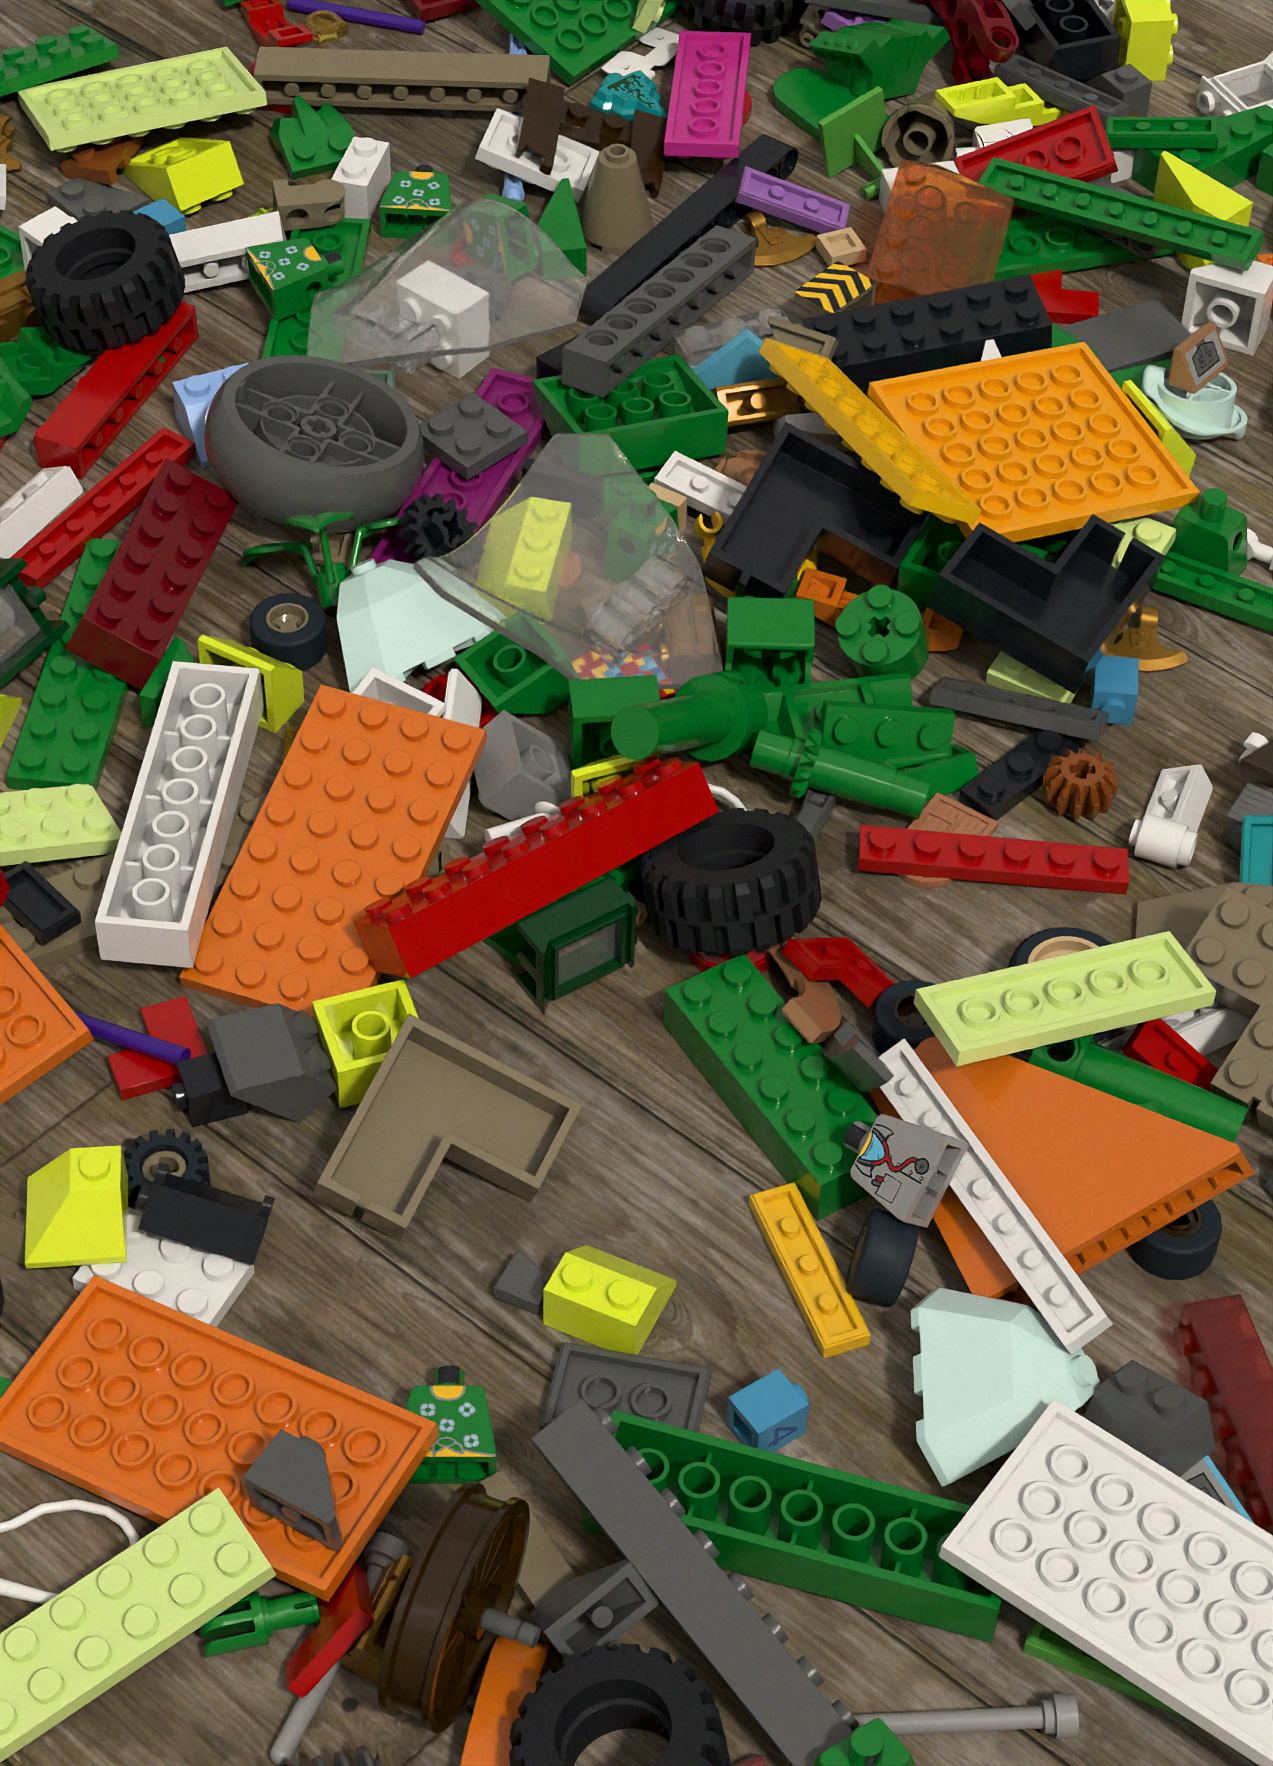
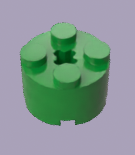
(883, 634)

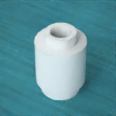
(1163, 841)

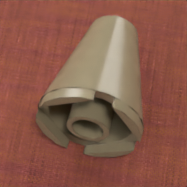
(920, 132)
(616, 203)

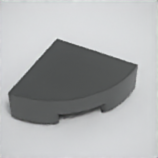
(521, 1284)

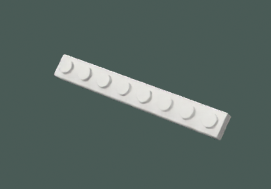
(997, 1206)

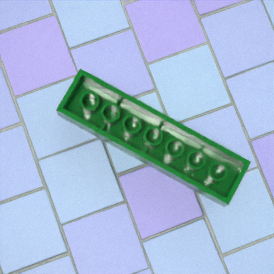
(815, 1527)

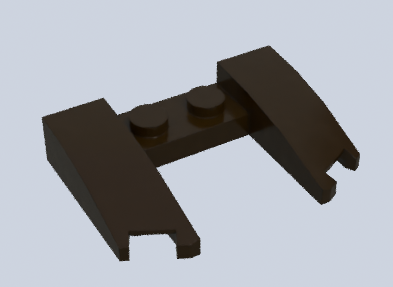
(547, 116)

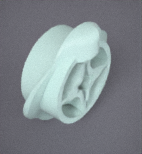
(1200, 414)

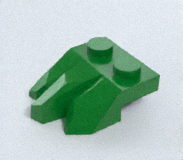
(311, 139)
(40, 361)

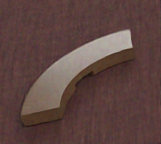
(815, 1008)

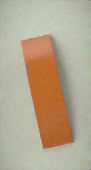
(832, 598)
(506, 1680)

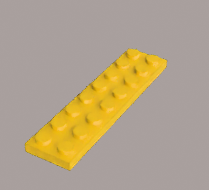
(869, 433)

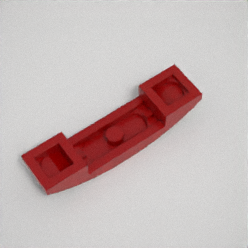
(271, 28)

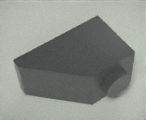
(1126, 85)
(296, 1488)
(594, 1609)

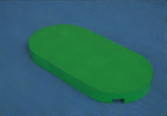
(810, 96)

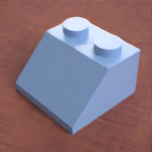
(191, 404)

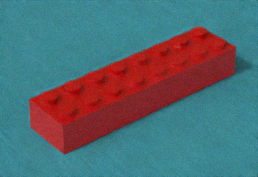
(534, 866)

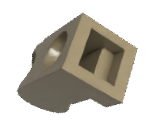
(308, 204)

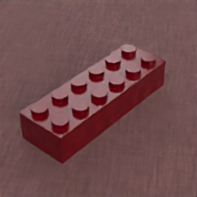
(153, 575)

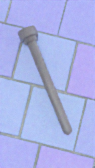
(379, 1553)
(1055, 1716)

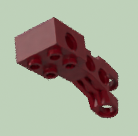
(975, 35)

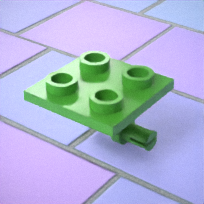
(853, 136)

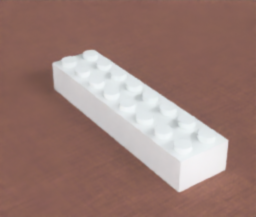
(180, 816)

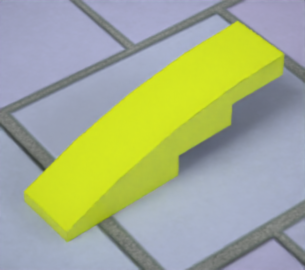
(994, 102)

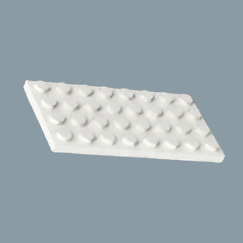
(1132, 1573)

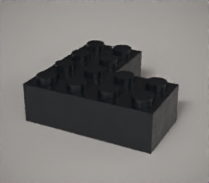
(807, 501)
(1044, 613)

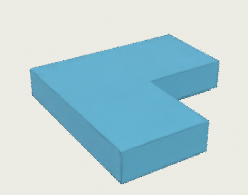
(735, 363)

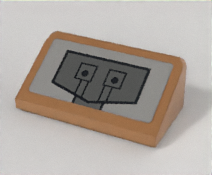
(1197, 359)

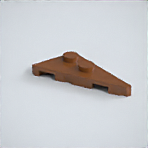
(99, 162)

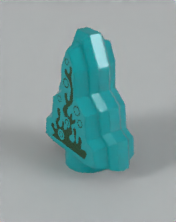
(626, 93)

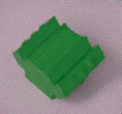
(880, 54)

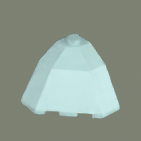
(397, 622)
(987, 1378)

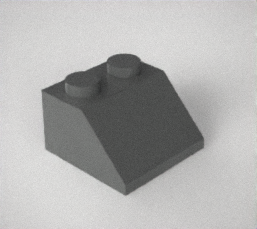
(273, 1059)
(1153, 1417)

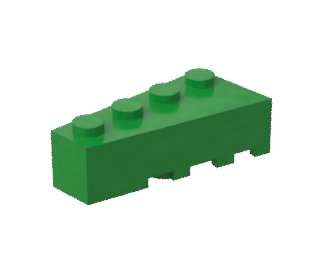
(1234, 161)

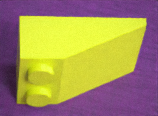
(186, 172)
(1194, 191)

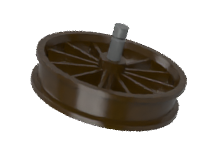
(455, 1607)

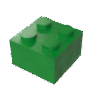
(593, 708)

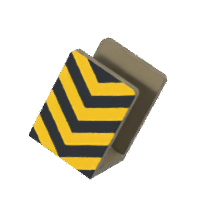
(837, 291)

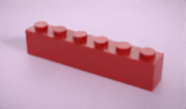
(112, 395)

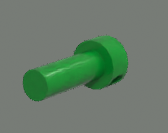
(708, 718)
(1141, 1083)

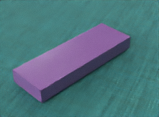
(791, 202)

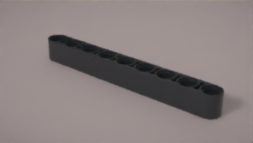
(697, 215)

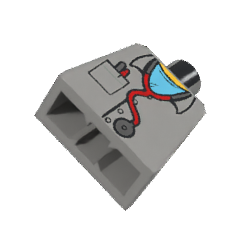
(904, 1165)

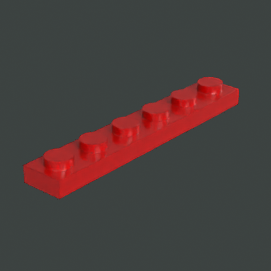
(100, 508)
(993, 859)

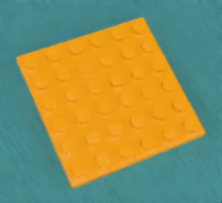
(1037, 441)

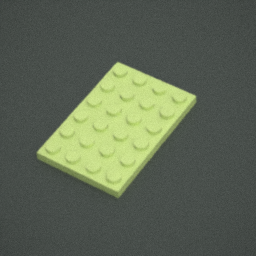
(141, 99)

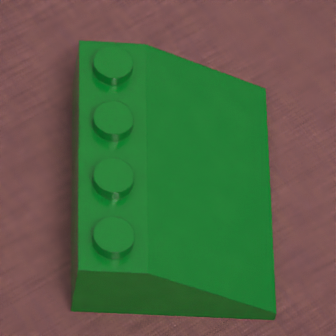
(647, 415)

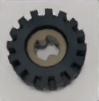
(180, 1153)

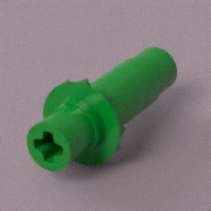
(838, 773)

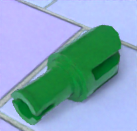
(263, 1618)

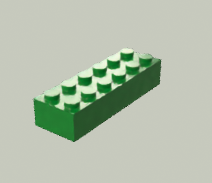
(771, 1079)

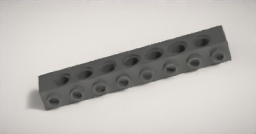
(663, 304)

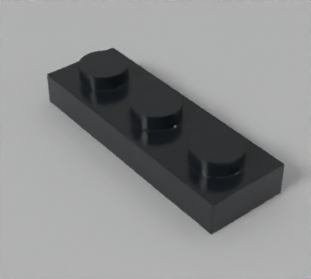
(1014, 774)

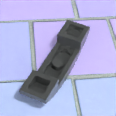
(856, 1057)

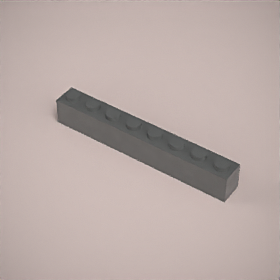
(691, 1587)

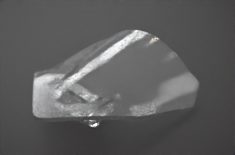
(450, 289)
(586, 571)

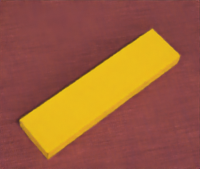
(809, 1270)

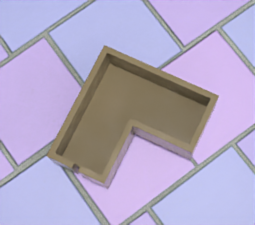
(1237, 960)
(437, 1103)

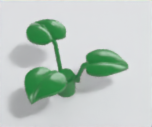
(330, 574)

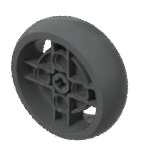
(313, 440)

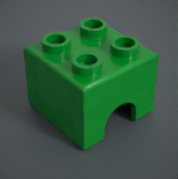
(770, 639)

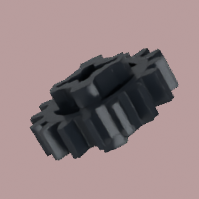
(434, 527)

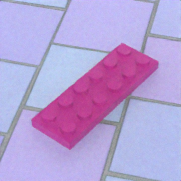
(708, 95)

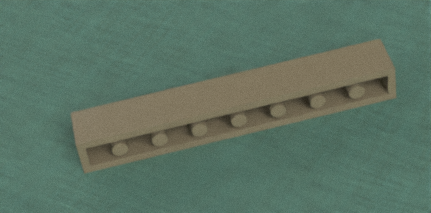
(398, 78)

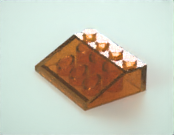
(937, 233)

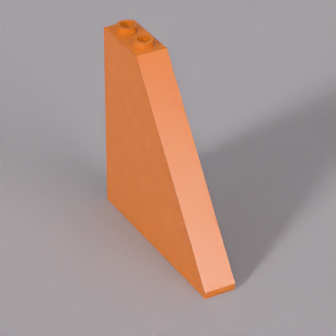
(1077, 1157)

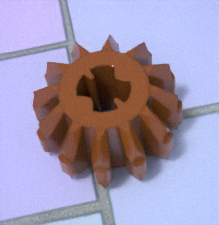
(1080, 784)

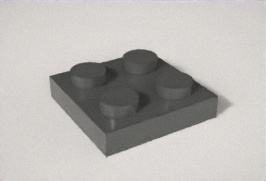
(471, 435)

